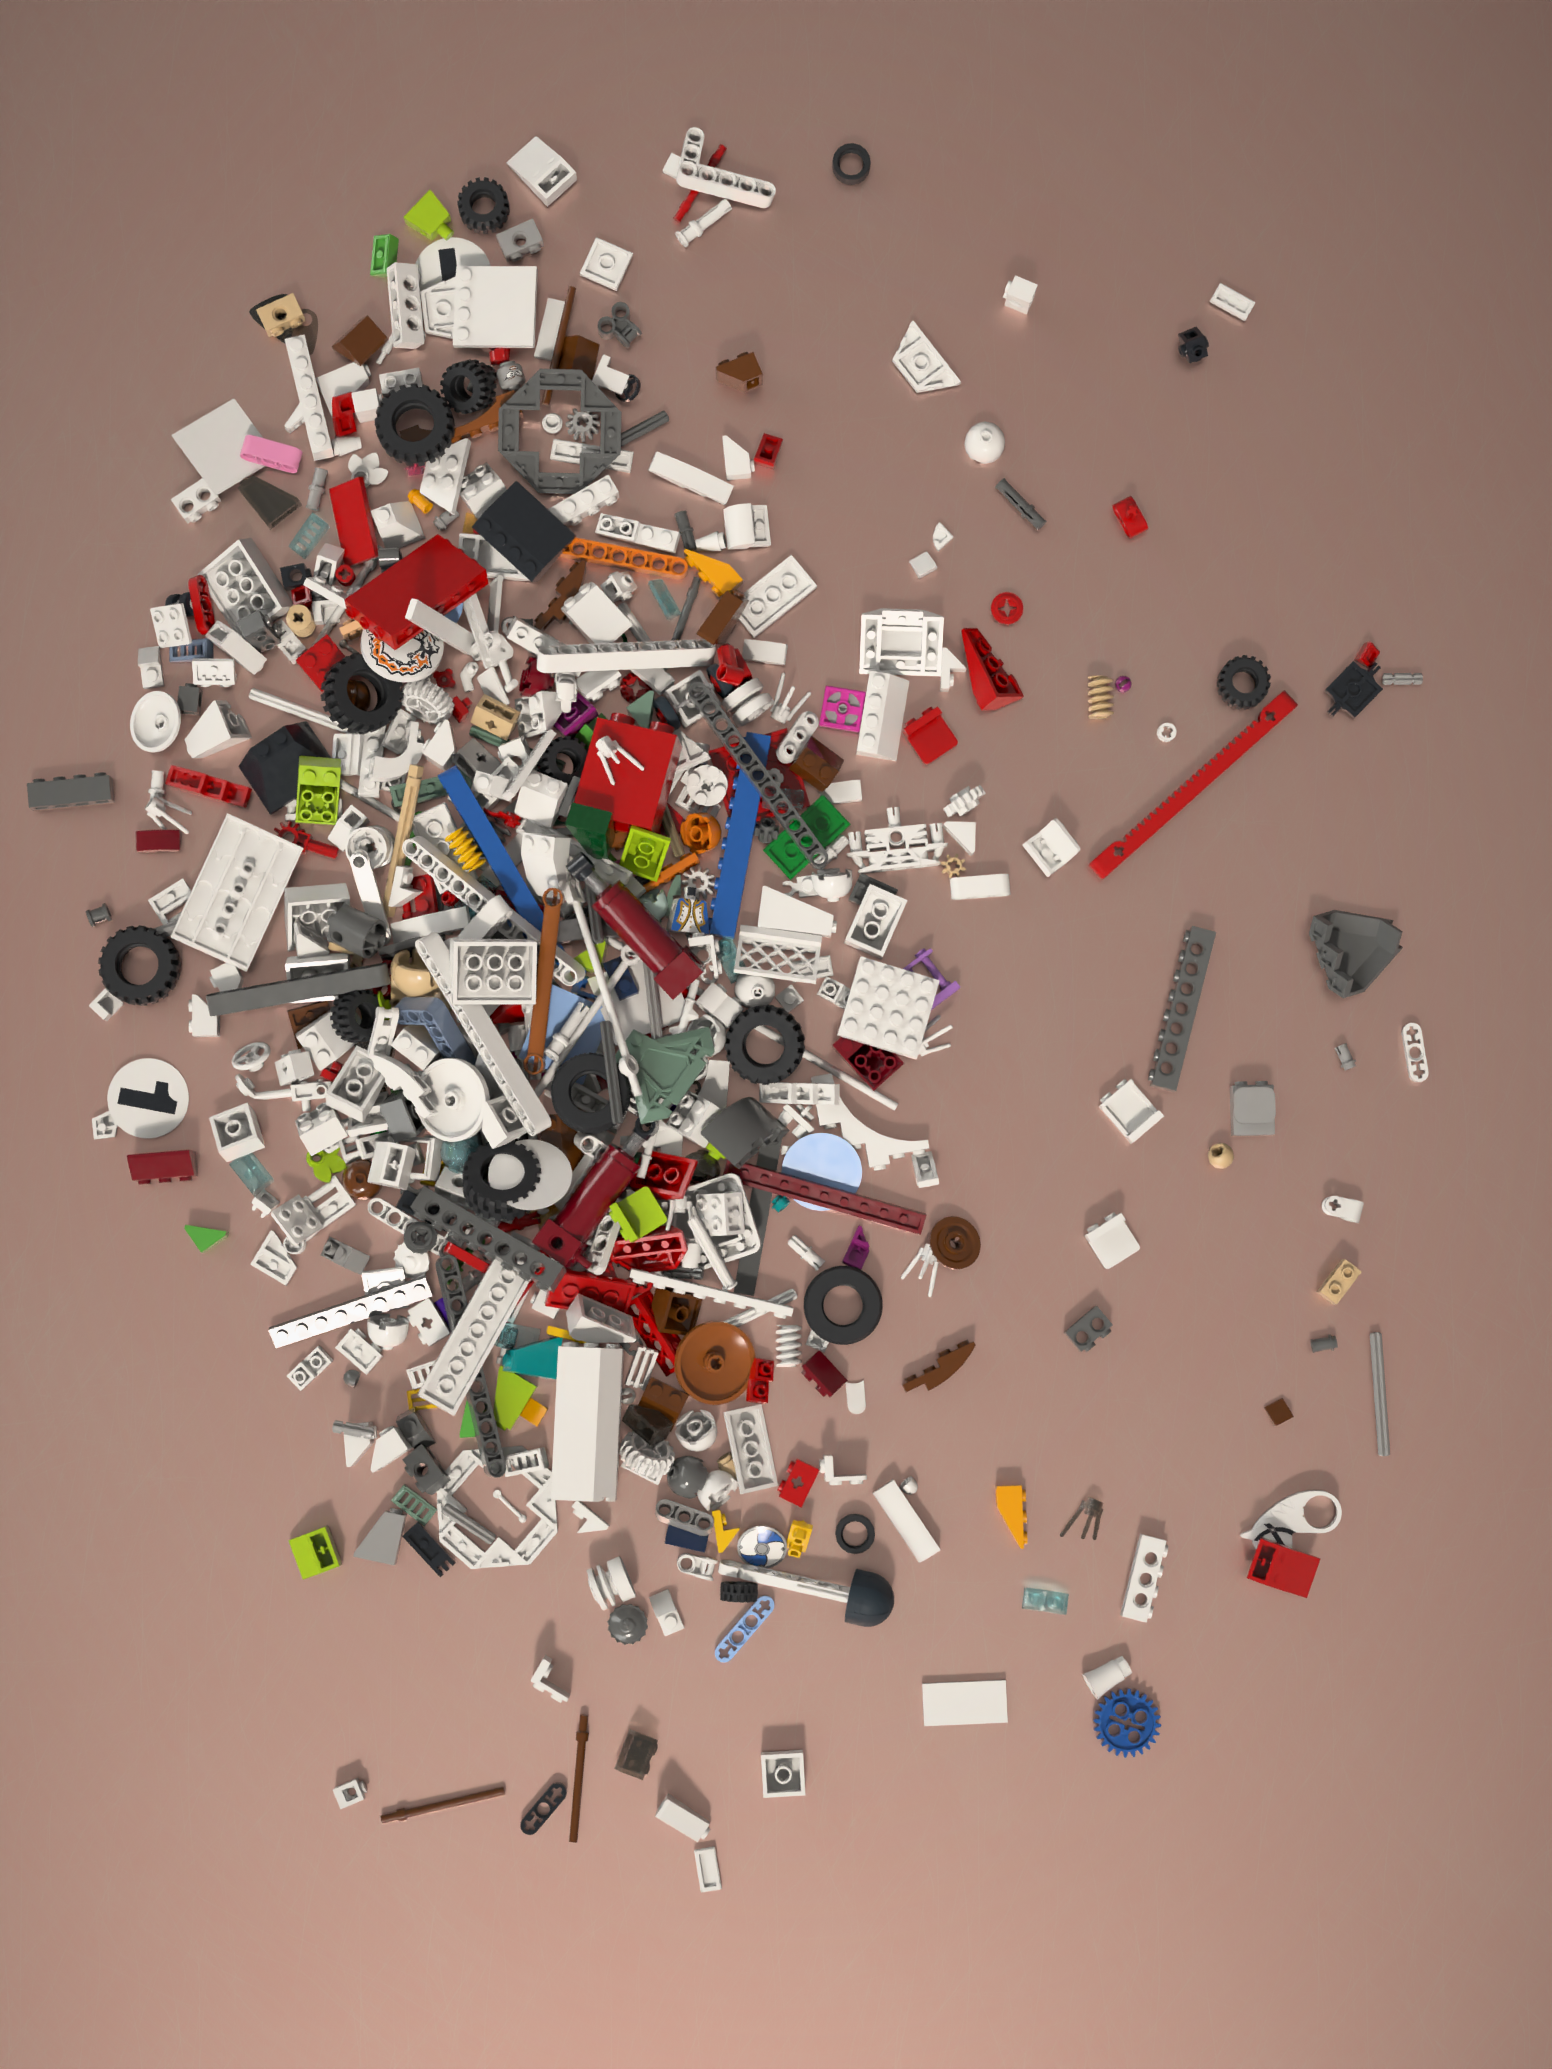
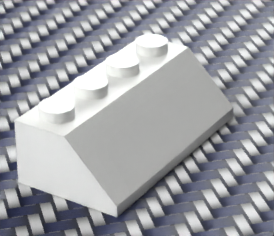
(882, 716)

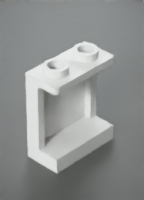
(1130, 1110)

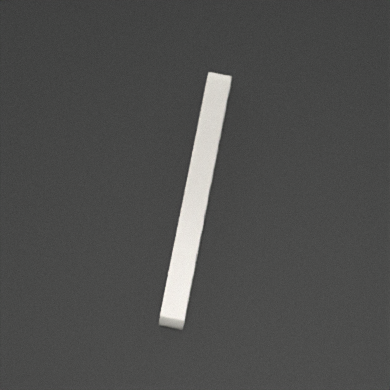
(468, 896)
(486, 1040)

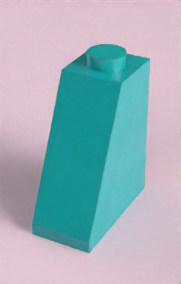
(534, 1359)

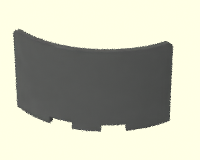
(742, 1129)

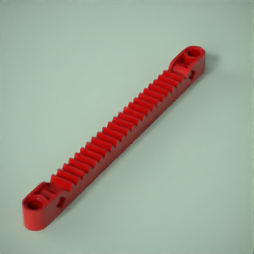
(1278, 708)

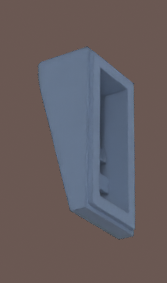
(204, 651)

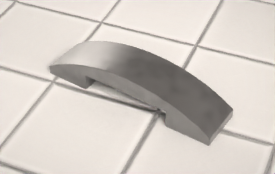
(570, 931)

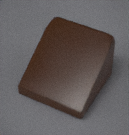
(1278, 1412)

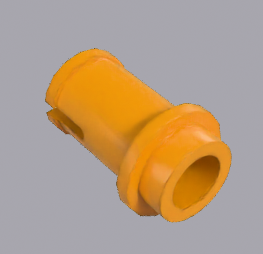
(419, 500)

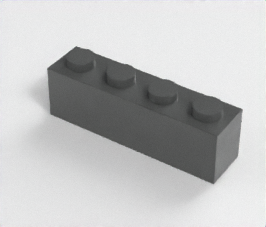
(70, 792)

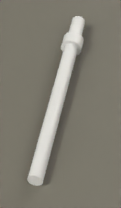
(368, 566)

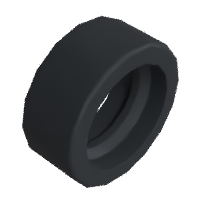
(856, 149)
(870, 1536)

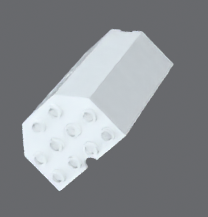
(587, 1422)

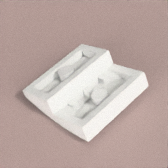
(373, 1123)

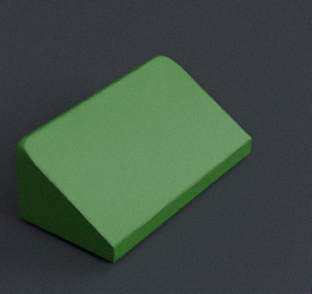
(383, 254)

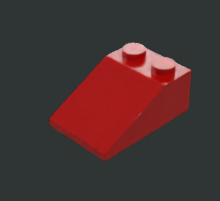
(666, 1176)

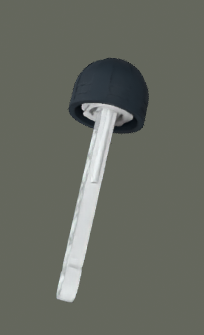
(867, 1600)

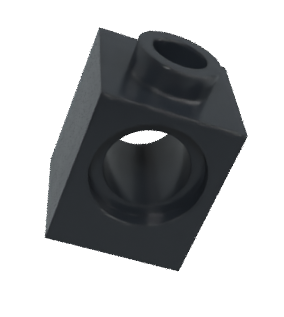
(288, 572)

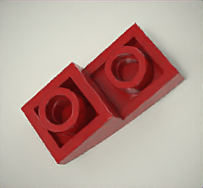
(759, 1378)

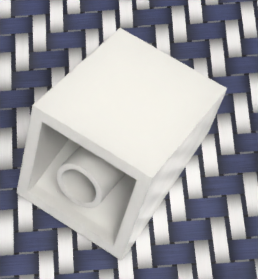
(595, 615)
(417, 1045)

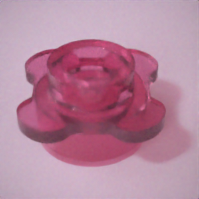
(415, 469)

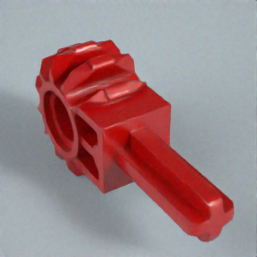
(305, 840)

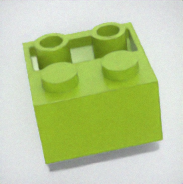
(315, 1552)

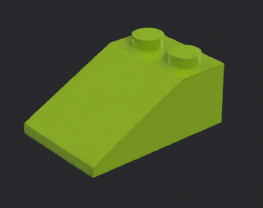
(644, 853)

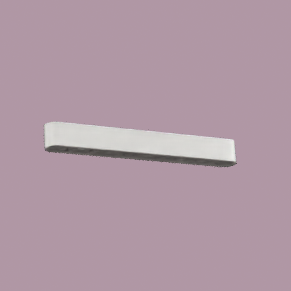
(625, 656)

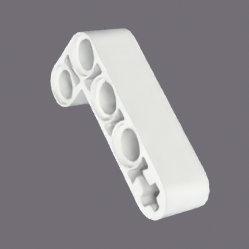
(486, 922)
(590, 1158)

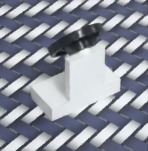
(615, 380)

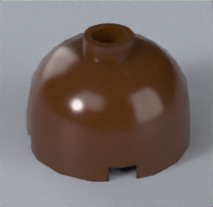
(355, 1180)

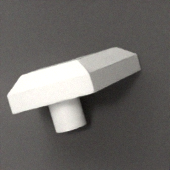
(104, 1126)

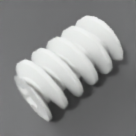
(788, 1345)

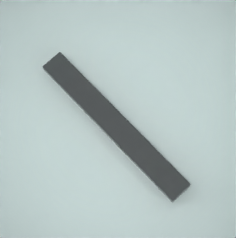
(760, 1206)

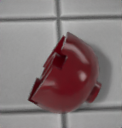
(534, 680)

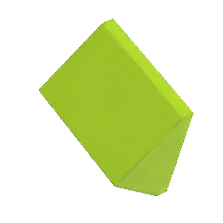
(584, 958)

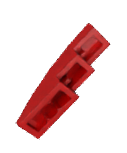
(208, 786)

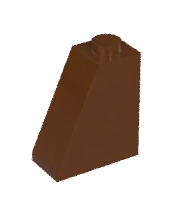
(723, 617)

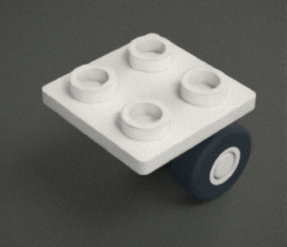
(171, 620)

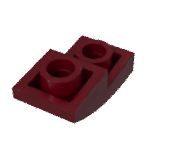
(157, 840)

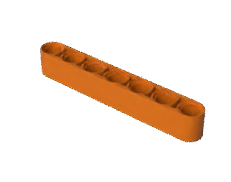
(627, 563)

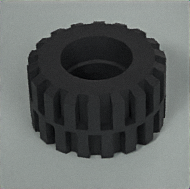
(479, 190)
(454, 386)
(1253, 668)
(566, 746)
(344, 1015)

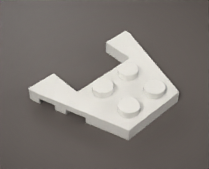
(438, 308)

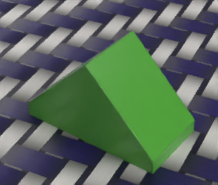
(204, 1237)

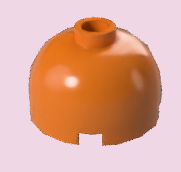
(700, 832)

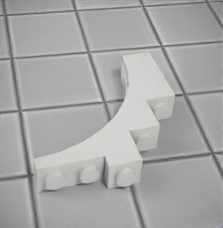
(713, 1089)
(855, 1133)

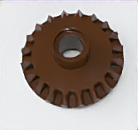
(965, 1239)

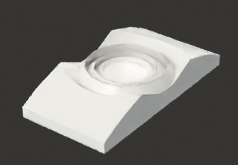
(488, 557)

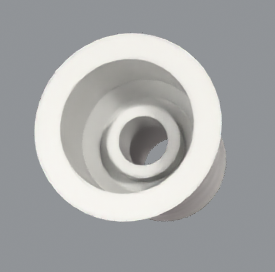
(1107, 1676)

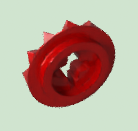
(1012, 601)
(627, 692)

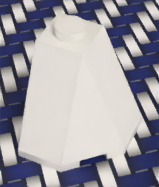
(216, 730)

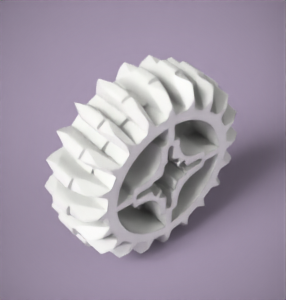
(427, 701)
(646, 1459)

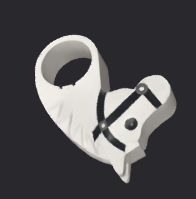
(1286, 1518)

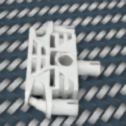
(899, 858)

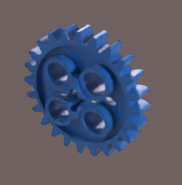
(1120, 1740)

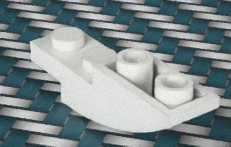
(637, 534)
(399, 1077)

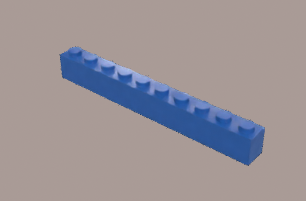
(737, 843)

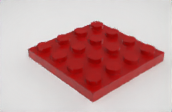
(723, 760)

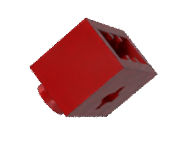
(808, 1475)

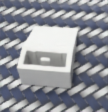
(542, 170)

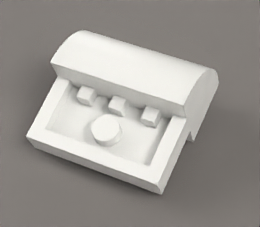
(747, 526)

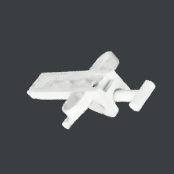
(489, 644)

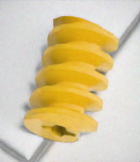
(465, 849)

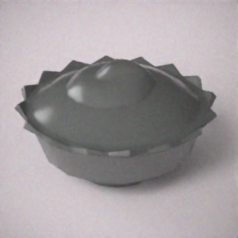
(627, 1624)

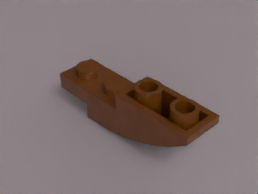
(565, 589)
(948, 1364)

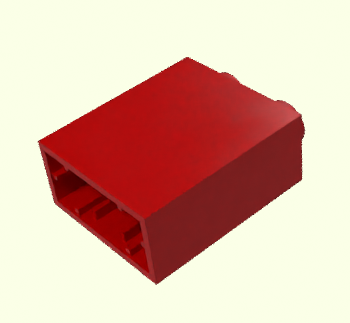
(638, 795)

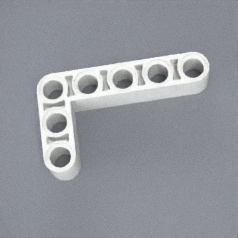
(718, 178)
(406, 1220)

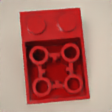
(1283, 1567)

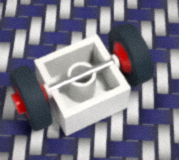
(676, 705)

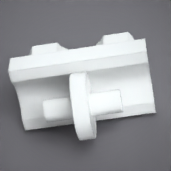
(803, 1127)

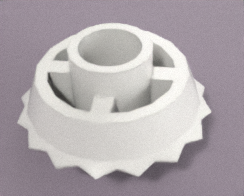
(414, 1264)

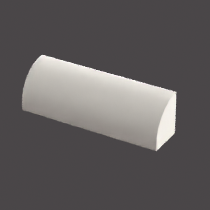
(906, 1521)

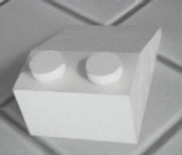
(545, 862)
(875, 921)
(322, 1041)
(356, 1086)
(598, 1322)

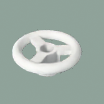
(252, 1059)

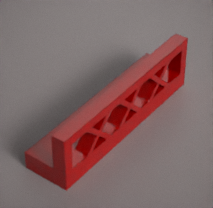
(668, 1342)

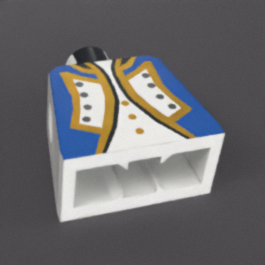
(688, 914)

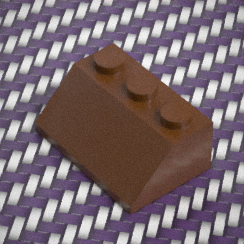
(563, 1138)

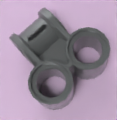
(622, 328)

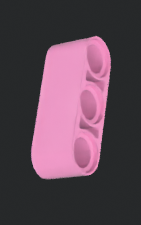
(271, 454)

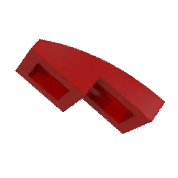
(343, 414)

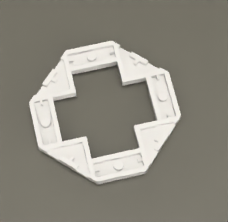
(499, 1553)

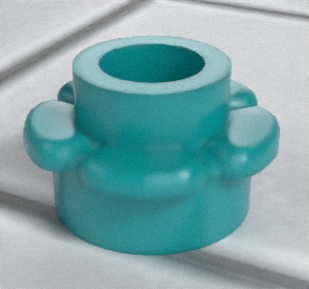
(780, 1203)

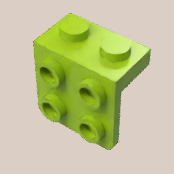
(638, 1214)

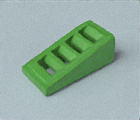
(467, 1427)

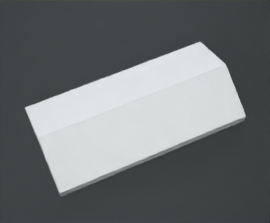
(750, 1449)

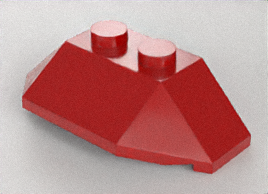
(653, 1252)

